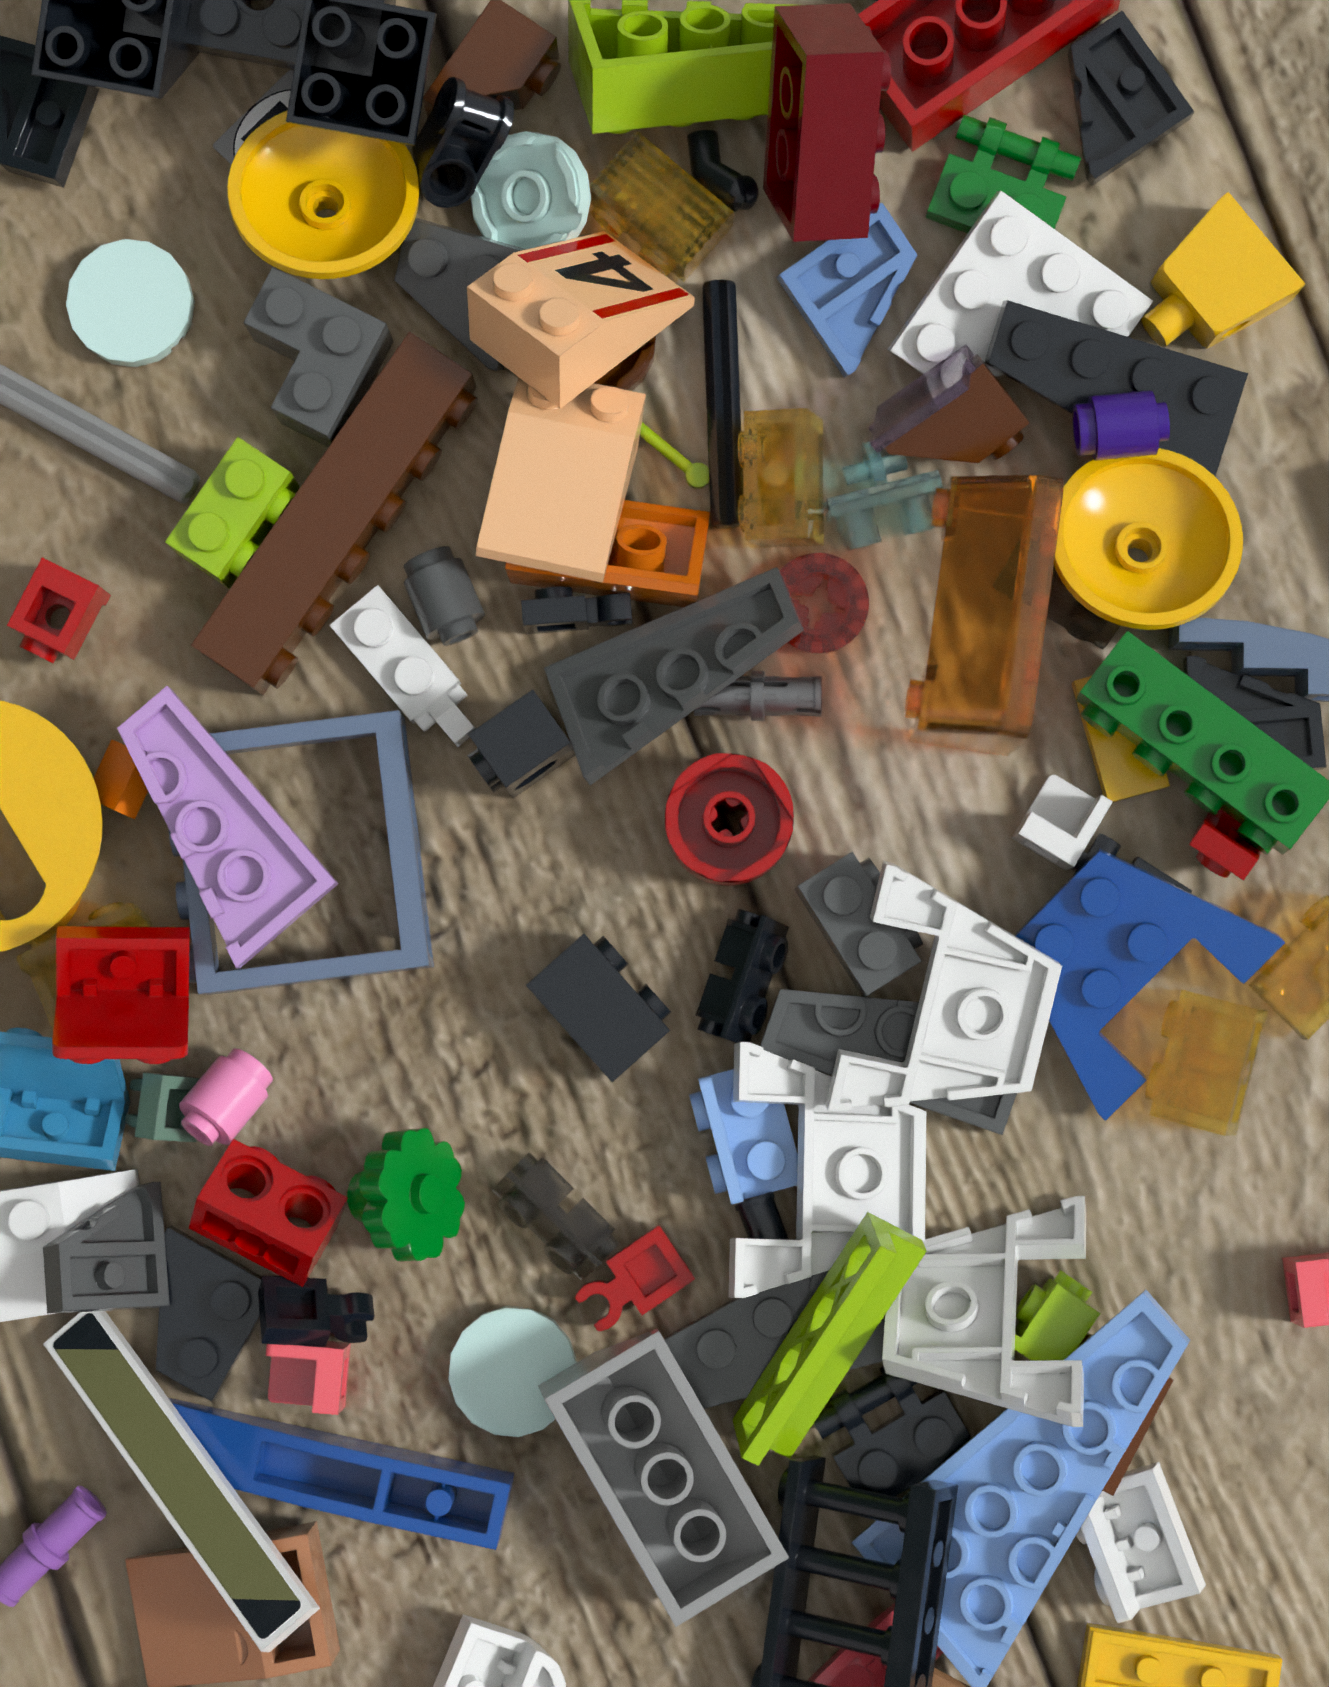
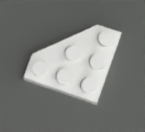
(1016, 260)

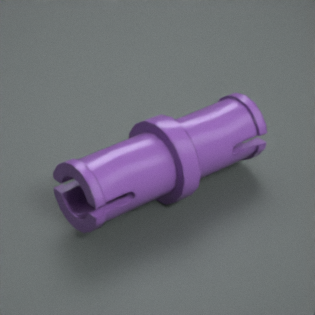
(48, 1544)

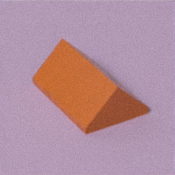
(652, 557)

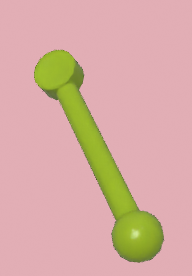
(695, 473)

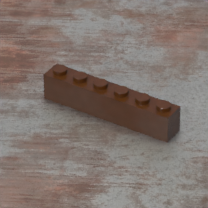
(337, 515)

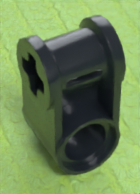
(461, 132)

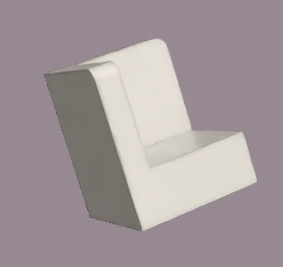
(1061, 822)

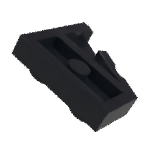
(1121, 97)
(1284, 717)
(208, 1314)

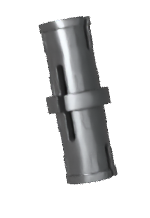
(766, 696)

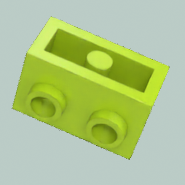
(233, 513)

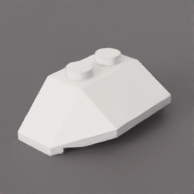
(38, 1216)

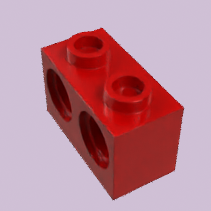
(260, 1225)

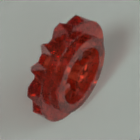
(845, 590)

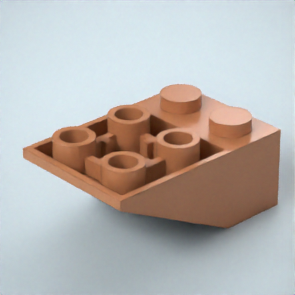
(196, 1638)

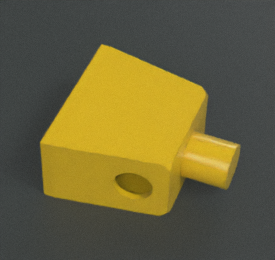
(1219, 279)

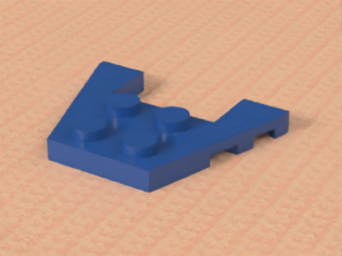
(1112, 936)

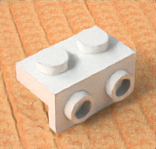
(1140, 1545)

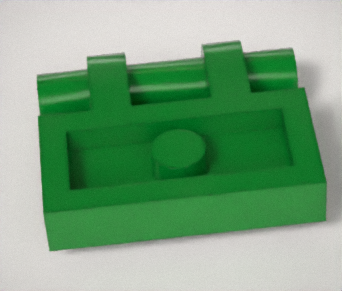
(969, 186)

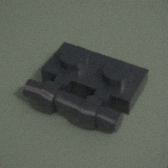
(900, 1449)

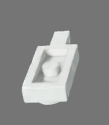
(404, 664)

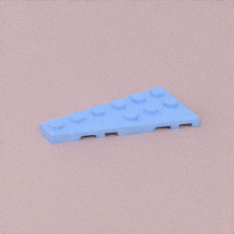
(1032, 1486)

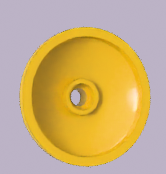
(295, 171)
(1170, 513)

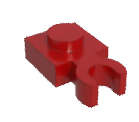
(644, 1272)

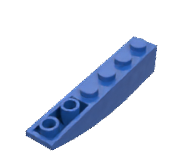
(354, 1476)

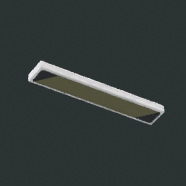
(182, 1479)

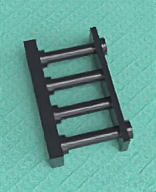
(914, 1580)

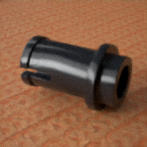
(762, 1218)

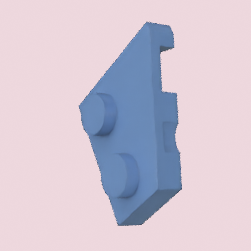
(850, 287)

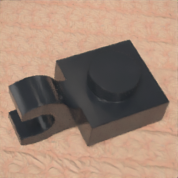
(310, 1314)

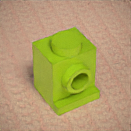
(1053, 1319)

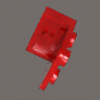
(121, 994)

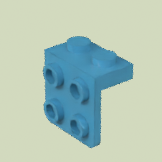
(57, 1106)

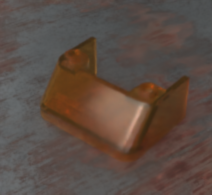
(987, 612)

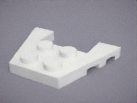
(976, 1013)
(844, 1169)
(959, 1316)

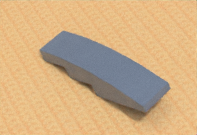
(1261, 651)

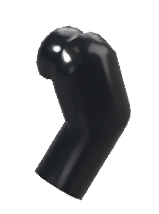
(725, 183)

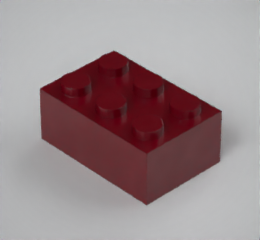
(824, 121)

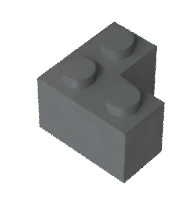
(333, 352)

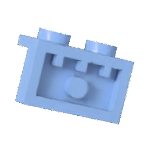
(751, 1140)

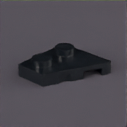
(39, 117)

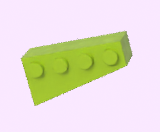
(669, 65)

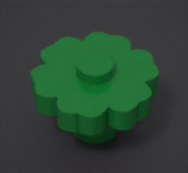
(409, 1195)

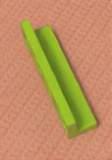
(826, 1338)

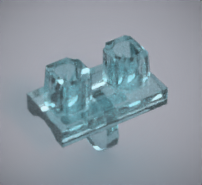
(855, 510)

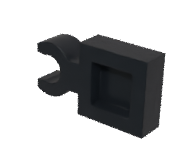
(560, 611)

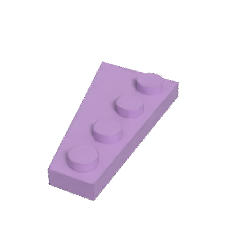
(235, 844)

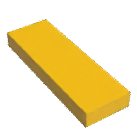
(1152, 1660)

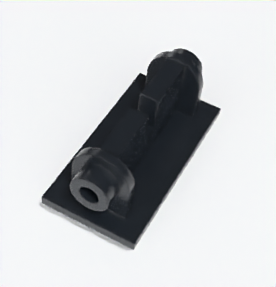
(757, 951)

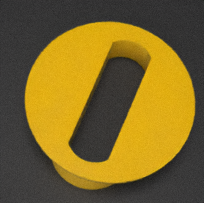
(54, 813)

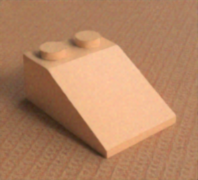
(562, 480)

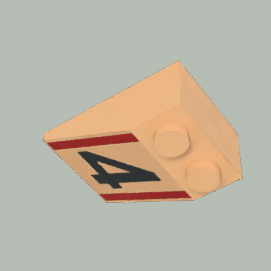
(570, 312)

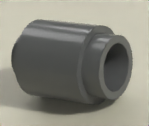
(443, 596)

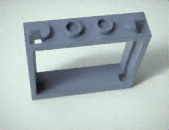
(404, 855)

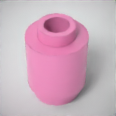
(225, 1098)

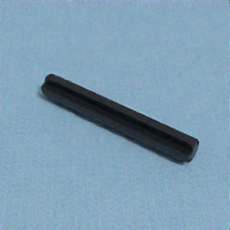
(722, 401)

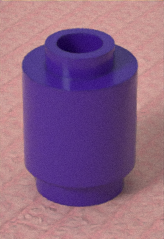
(1120, 425)

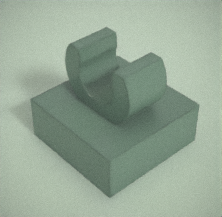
(159, 1107)

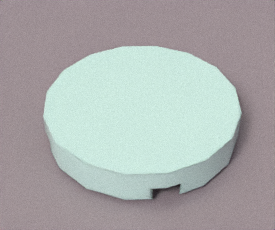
(532, 192)
(130, 302)
(501, 1365)

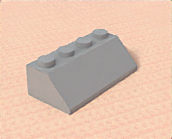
(663, 1473)

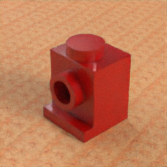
(50, 590)

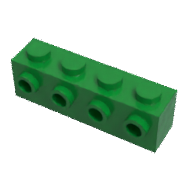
(1204, 744)

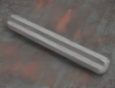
(97, 436)

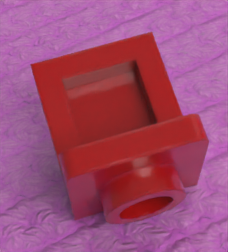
(1222, 848)

